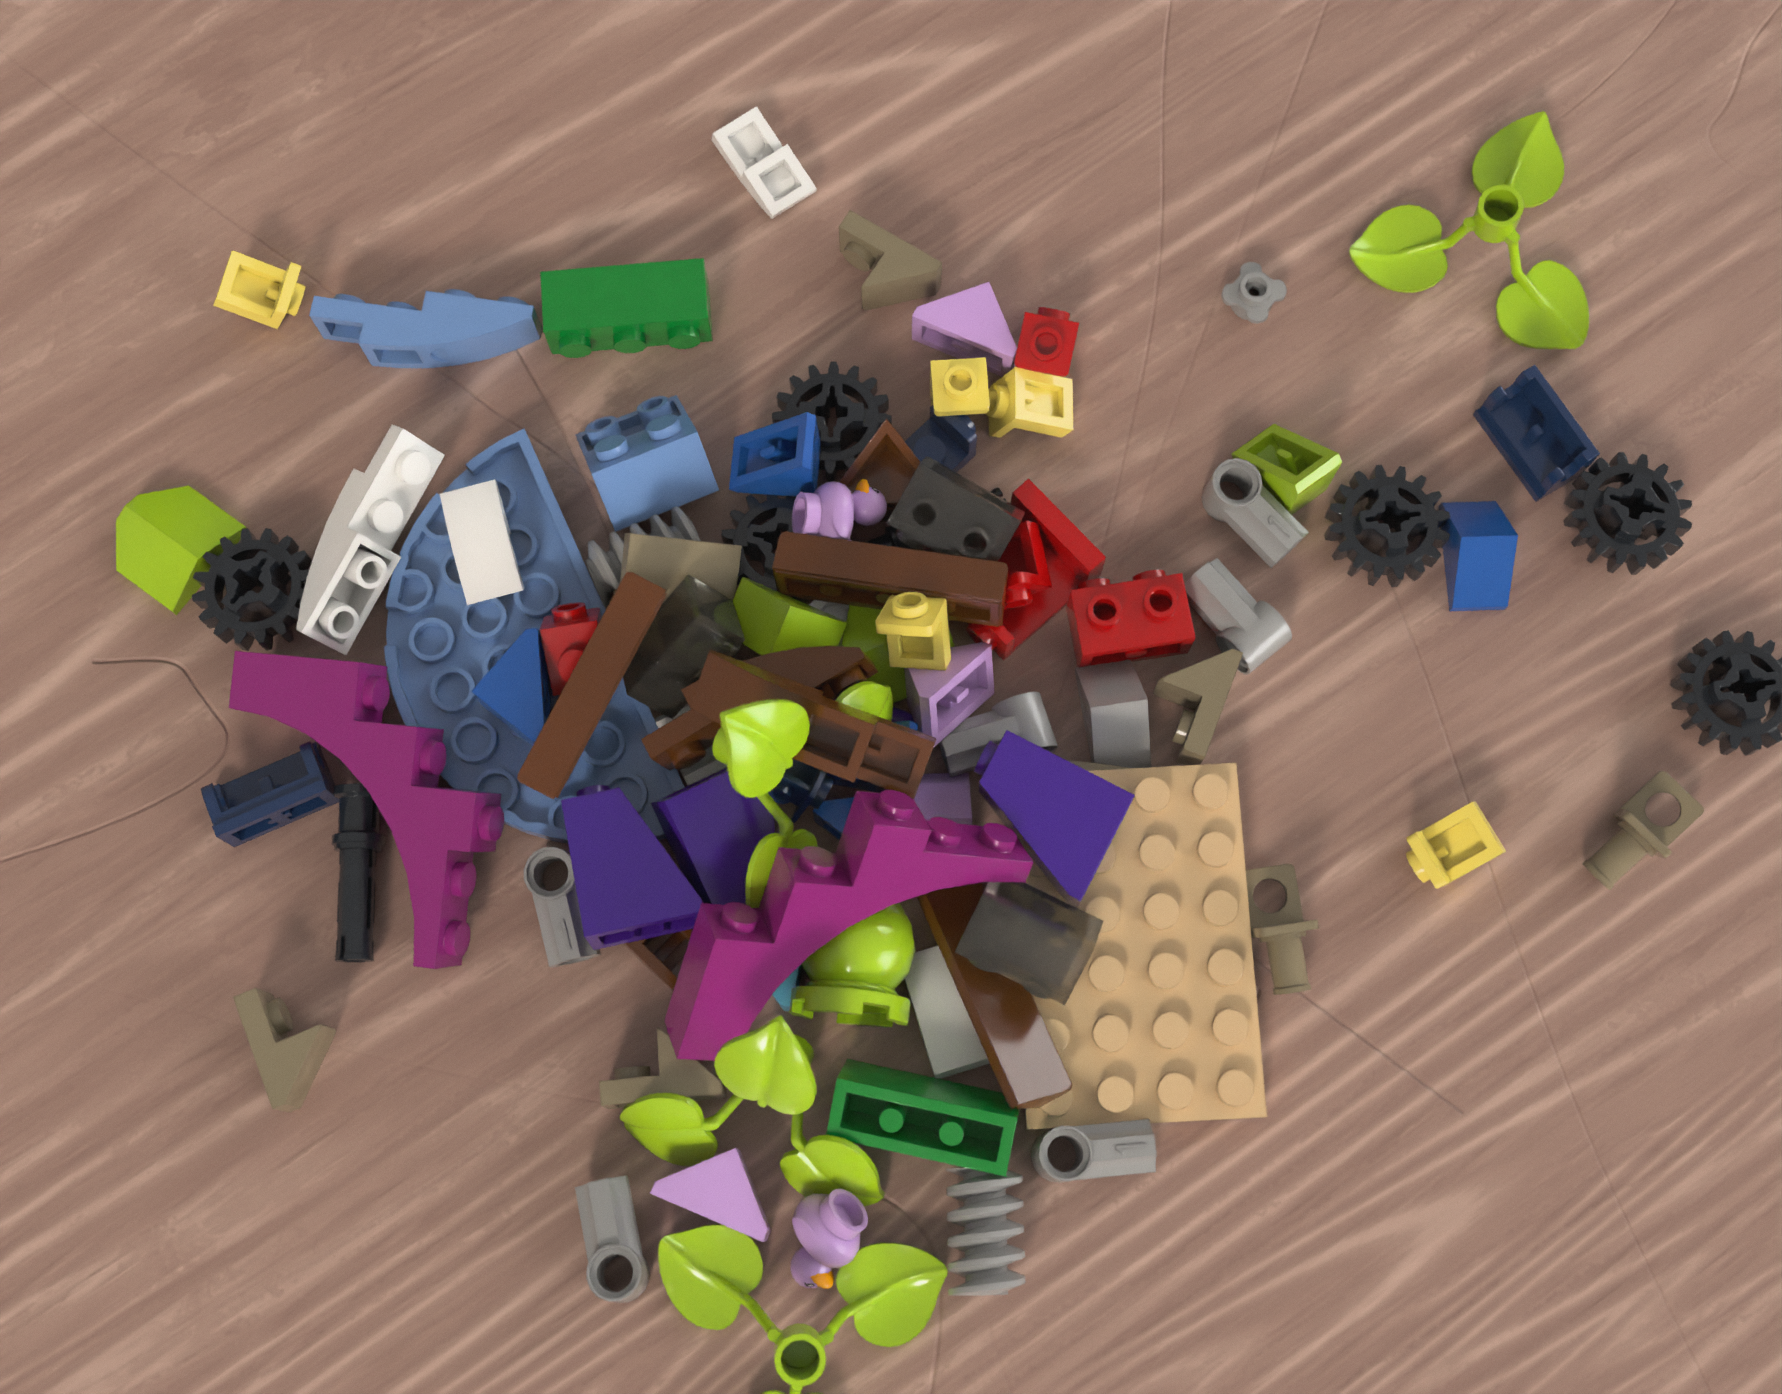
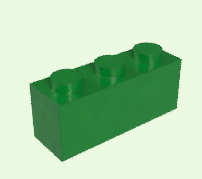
(626, 307)
(923, 1117)

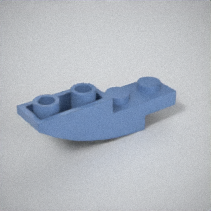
(446, 332)

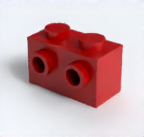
(1130, 619)

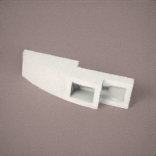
(357, 541)

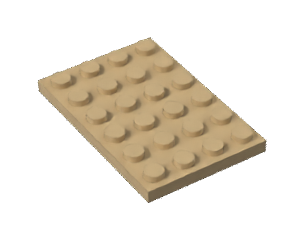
(1169, 993)

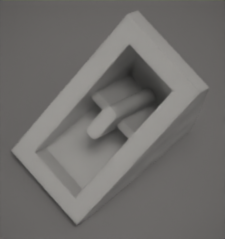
(1115, 714)

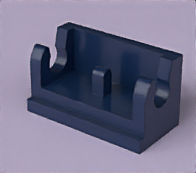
(1536, 434)
(270, 796)

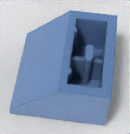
(646, 461)

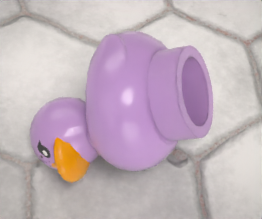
(834, 509)
(829, 1234)

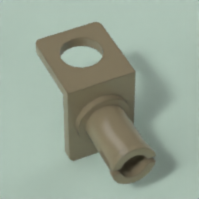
(1638, 834)
(1281, 929)

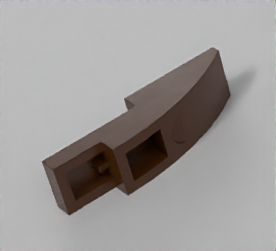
(825, 668)
(839, 736)

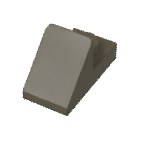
(897, 267)
(1204, 690)
(284, 1062)
(676, 1076)

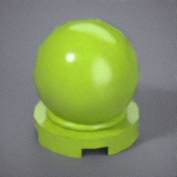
(859, 973)

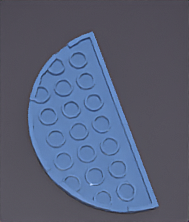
(445, 648)

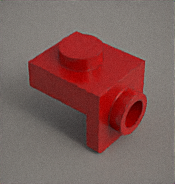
(1047, 342)
(1026, 566)
(565, 639)

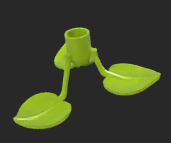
(1513, 172)
(759, 747)
(776, 1072)
(886, 1288)

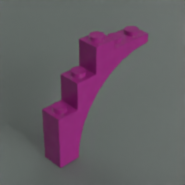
(400, 767)
(814, 895)

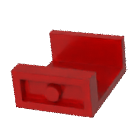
(1069, 560)

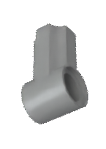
(1256, 517)
(1236, 616)
(1019, 714)
(557, 910)
(1100, 1150)
(611, 1232)

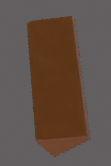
(870, 573)
(591, 685)
(998, 1008)

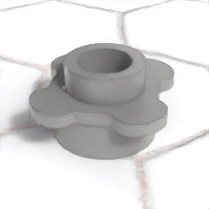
(1250, 307)

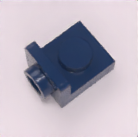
(946, 440)

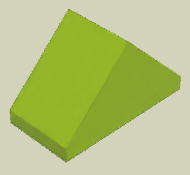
(1290, 465)
(780, 622)

